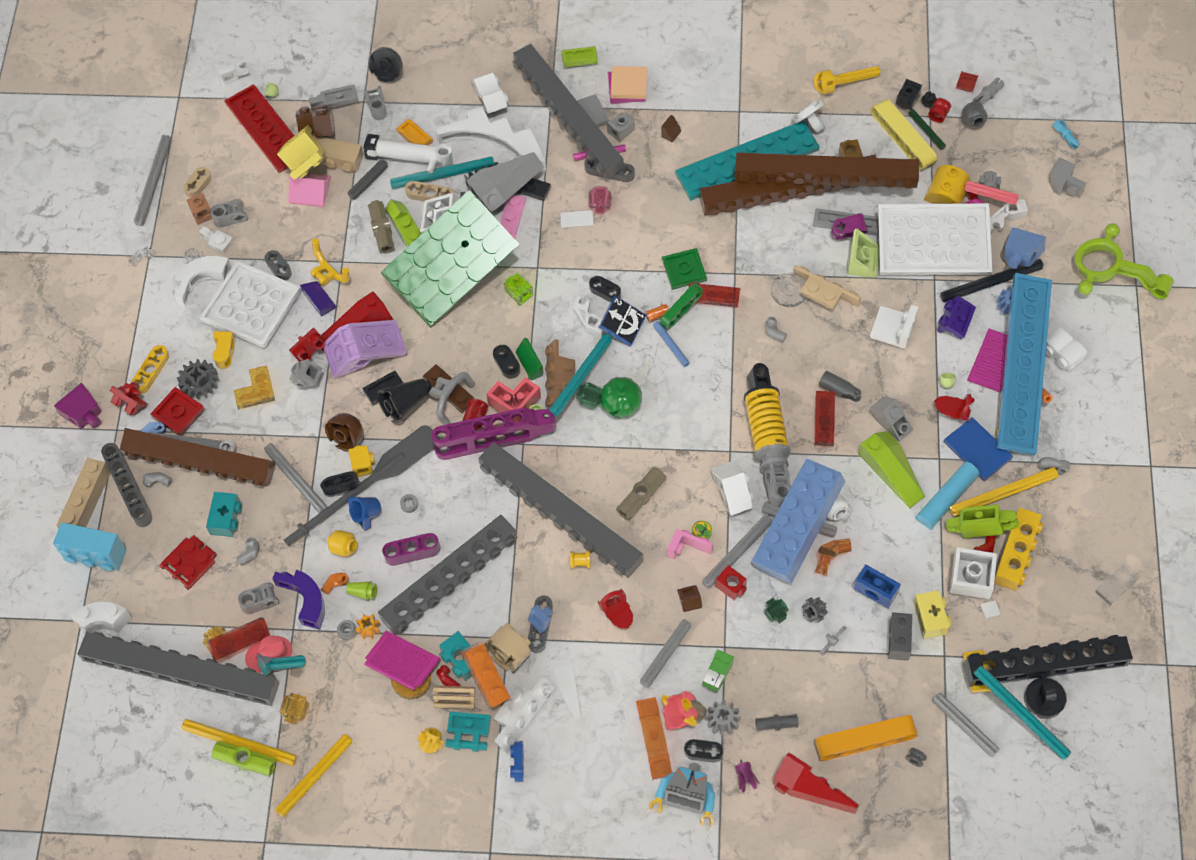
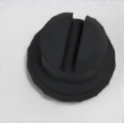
(928, 99)

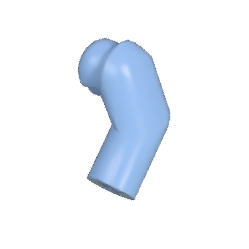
(156, 427)

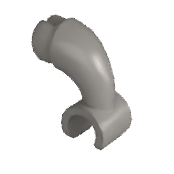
(1062, 465)

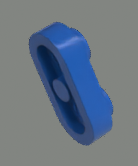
(517, 769)

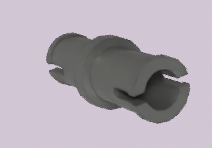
(776, 722)

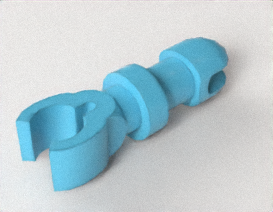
(1061, 126)

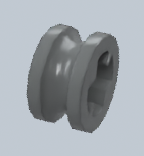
(916, 757)

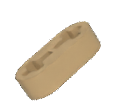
(197, 182)

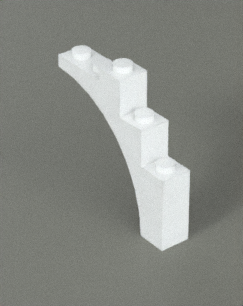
(498, 133)

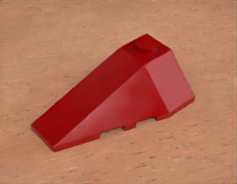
(365, 310)
(799, 782)

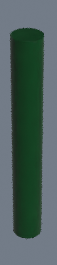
(925, 127)

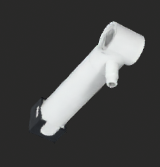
(434, 155)

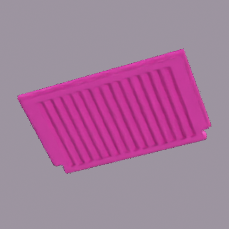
(990, 361)
(401, 660)

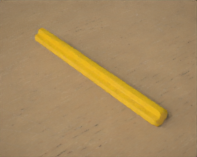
(1006, 490)
(229, 738)

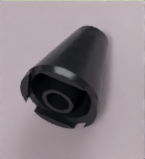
(403, 398)

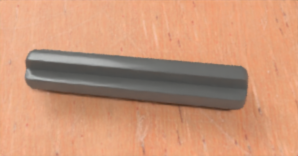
(367, 179)

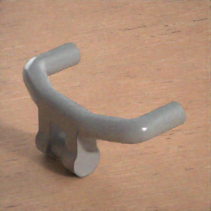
(443, 394)

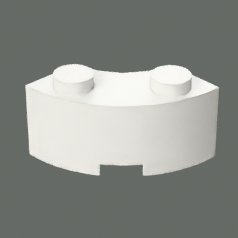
(488, 90)
(101, 616)

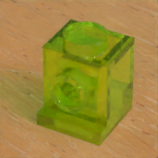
(518, 288)

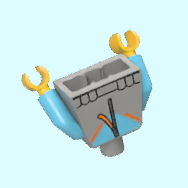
(687, 790)

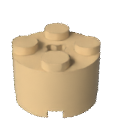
(508, 647)

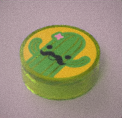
(702, 529)

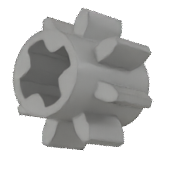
(990, 179)

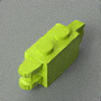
(982, 521)

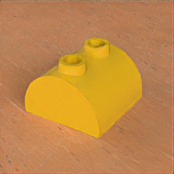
(947, 186)

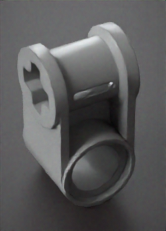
(376, 103)
(227, 213)
(258, 597)

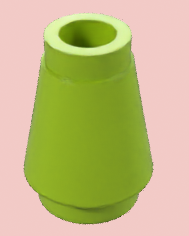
(365, 590)

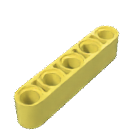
(903, 133)

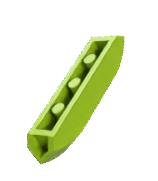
(402, 221)

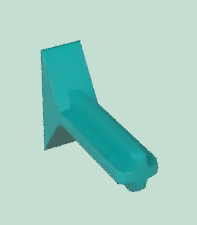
(268, 664)

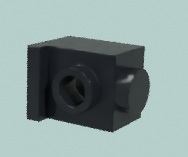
(908, 94)

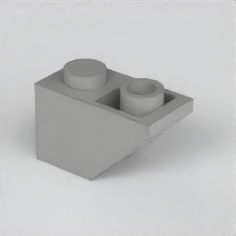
(891, 417)

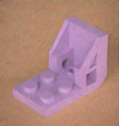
(359, 343)

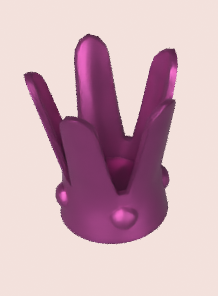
(745, 773)

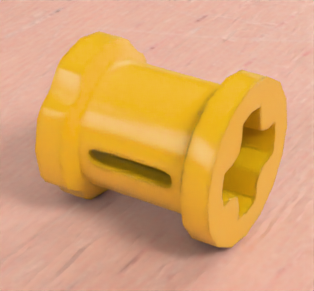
(580, 559)

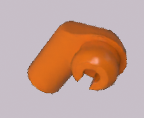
(334, 580)

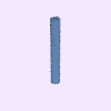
(671, 344)

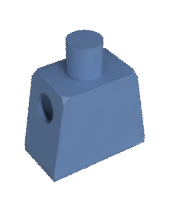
(1023, 248)

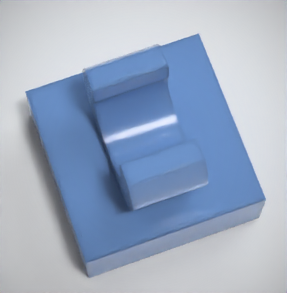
(540, 618)

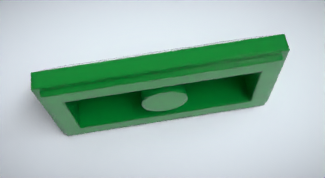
(529, 360)

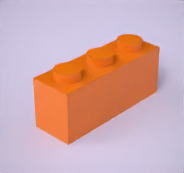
(485, 674)

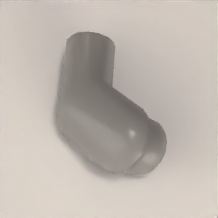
(772, 330)
(159, 477)

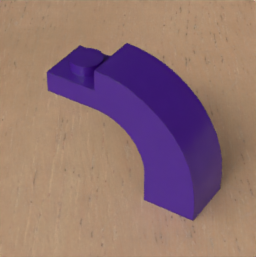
(313, 606)

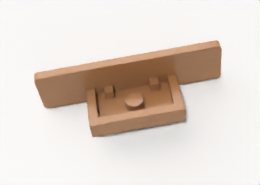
(559, 372)

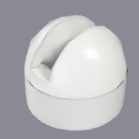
(225, 445)

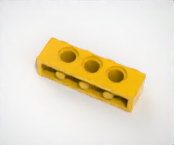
(1005, 574)

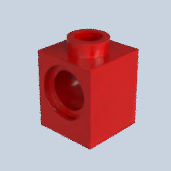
(729, 575)

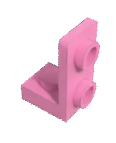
(685, 537)

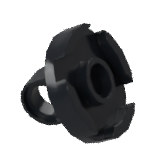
(385, 64)
(1045, 698)

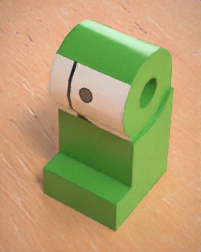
(718, 670)

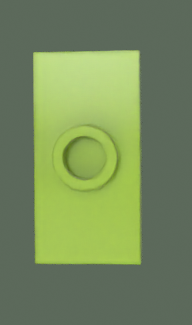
(579, 56)

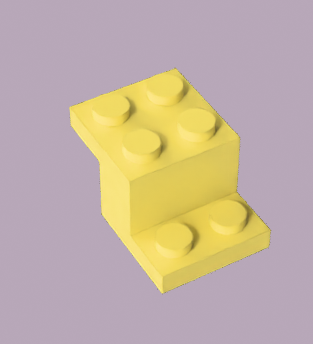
(301, 153)

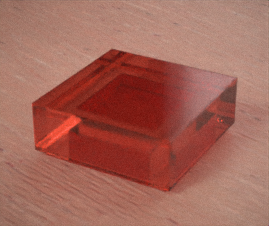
(967, 82)

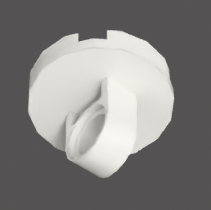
(810, 113)

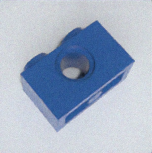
(877, 586)

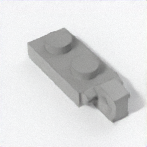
(335, 97)

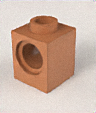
(199, 208)

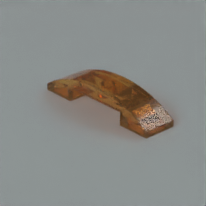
(654, 738)

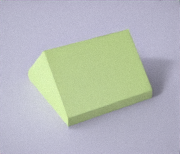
(863, 256)

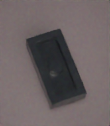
(372, 389)

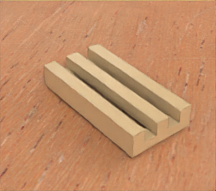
(468, 705)

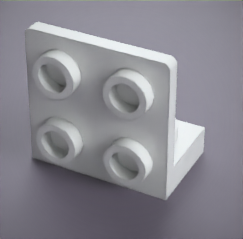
(894, 326)

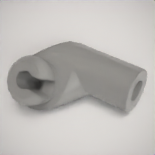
(251, 551)

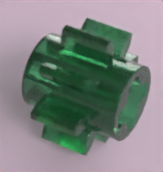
(776, 610)

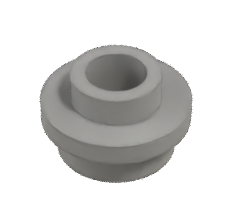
(344, 625)

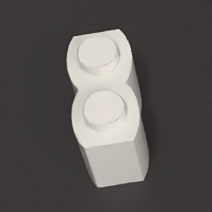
(1065, 349)

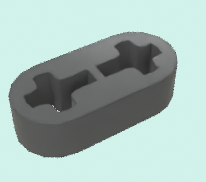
(281, 263)

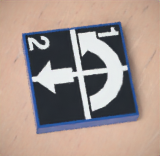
(622, 321)

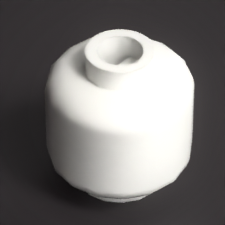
(838, 509)

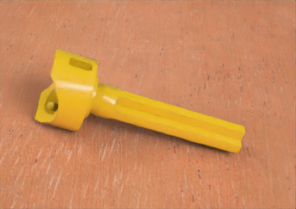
(829, 81)

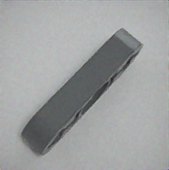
(618, 176)
(543, 638)

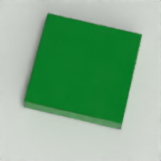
(684, 268)

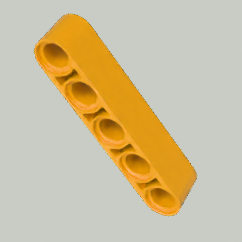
(866, 737)

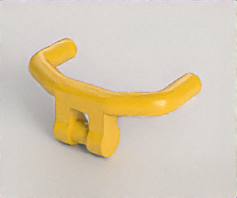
(324, 266)

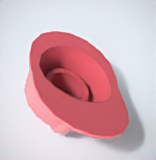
(271, 647)

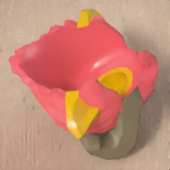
(682, 710)

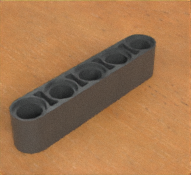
(128, 492)

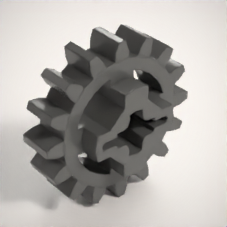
(197, 378)

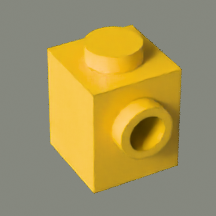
(361, 460)

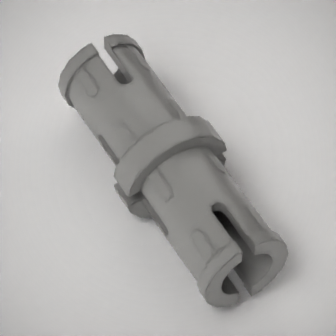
(989, 91)

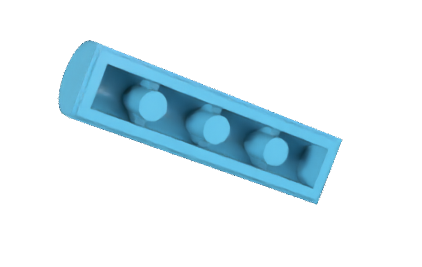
(948, 495)

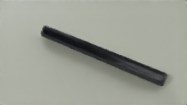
(989, 281)

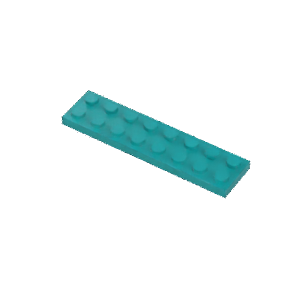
(720, 168)

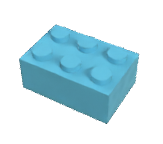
(89, 547)

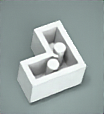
(435, 208)
(733, 487)

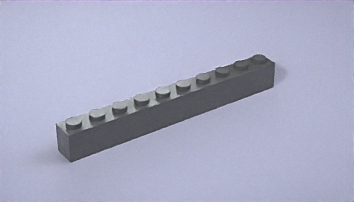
(568, 111)
(561, 510)
(178, 668)

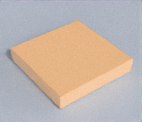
(629, 82)

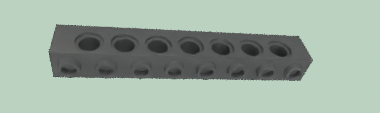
(451, 564)

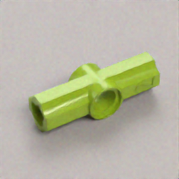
(231, 755)

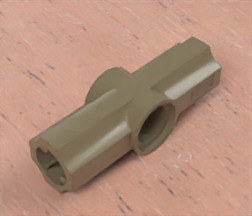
(381, 227)
(633, 501)

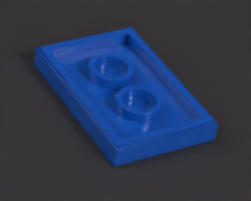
(977, 447)

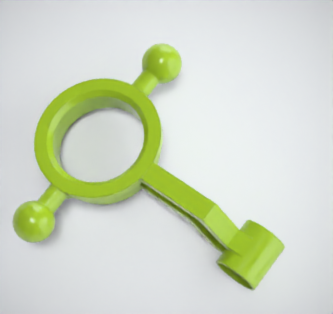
(1158, 286)

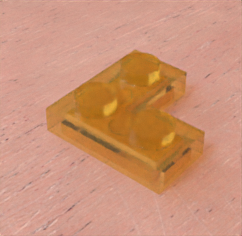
(259, 392)

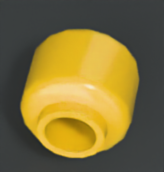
(342, 543)

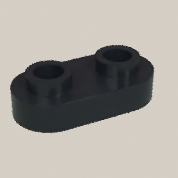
(505, 360)
(339, 483)

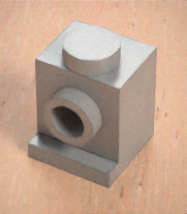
(621, 126)

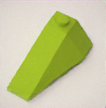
(890, 463)

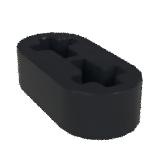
(604, 290)
(702, 755)

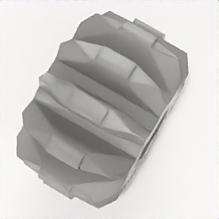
(729, 712)

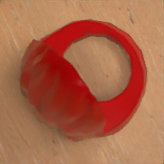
(954, 406)
(617, 609)

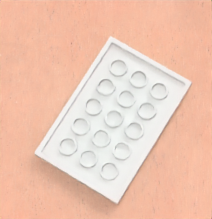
(934, 239)

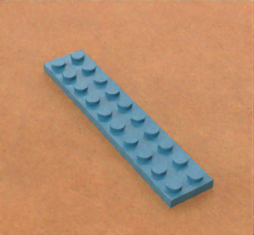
(1024, 364)

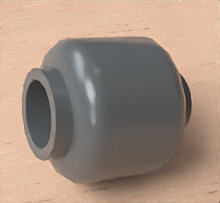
(974, 115)

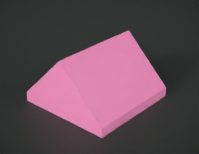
(309, 190)

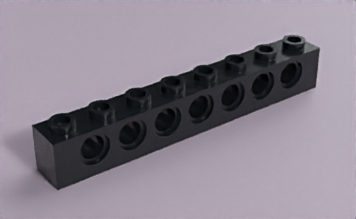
(1059, 665)

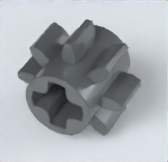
(814, 609)

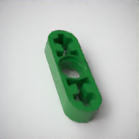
(681, 306)

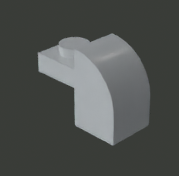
(1062, 179)

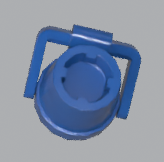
(363, 509)

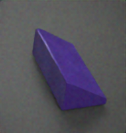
(318, 297)

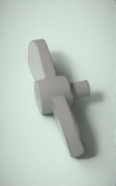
(832, 640)

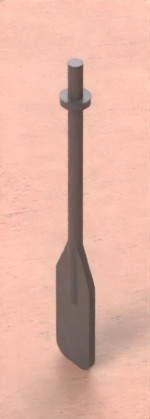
(390, 464)

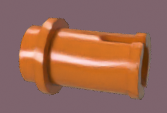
(657, 312)

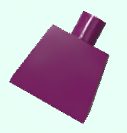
(79, 408)

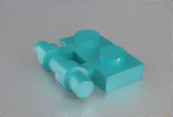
(468, 724)

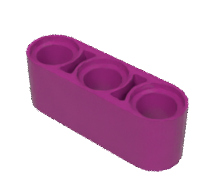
(401, 546)

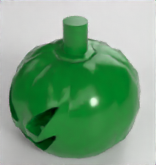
(621, 397)

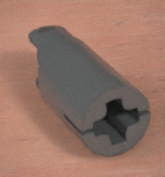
(839, 386)

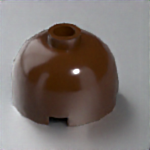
(344, 430)

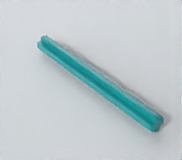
(442, 172)
(581, 374)
(1022, 712)

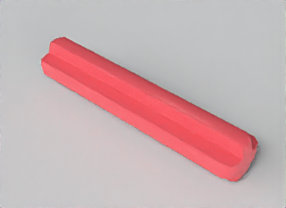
(991, 192)

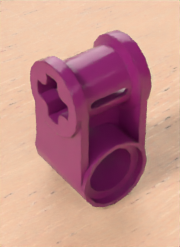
(848, 226)

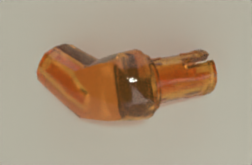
(831, 550)

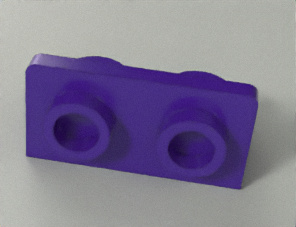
(956, 317)

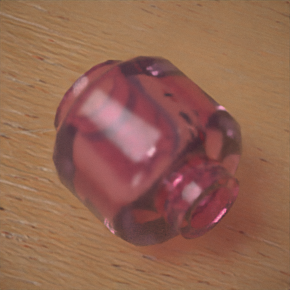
(599, 199)

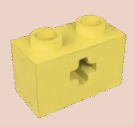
(932, 625)

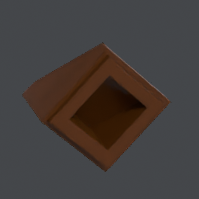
(670, 129)
(690, 598)

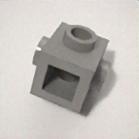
(305, 373)

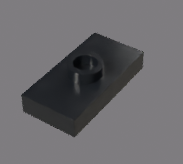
(535, 189)

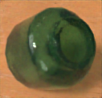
(589, 395)

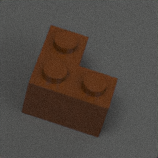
(318, 119)

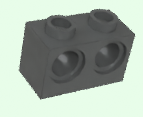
(900, 636)

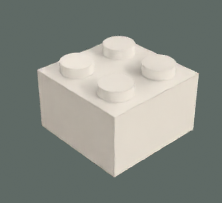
(973, 573)

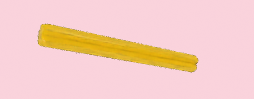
(313, 775)

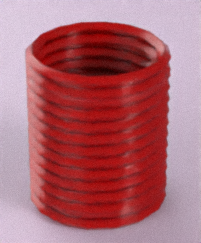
(475, 409)

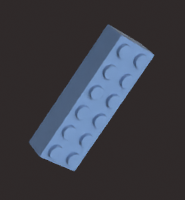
(798, 521)

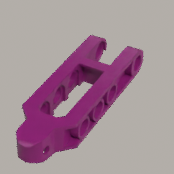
(463, 439)

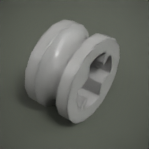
(407, 497)

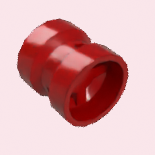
(939, 110)

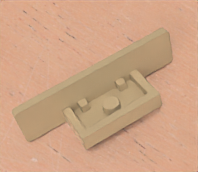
(823, 291)

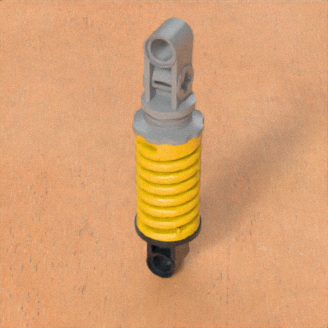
(768, 432)

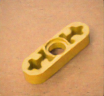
(151, 361)

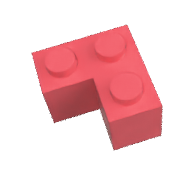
(505, 399)

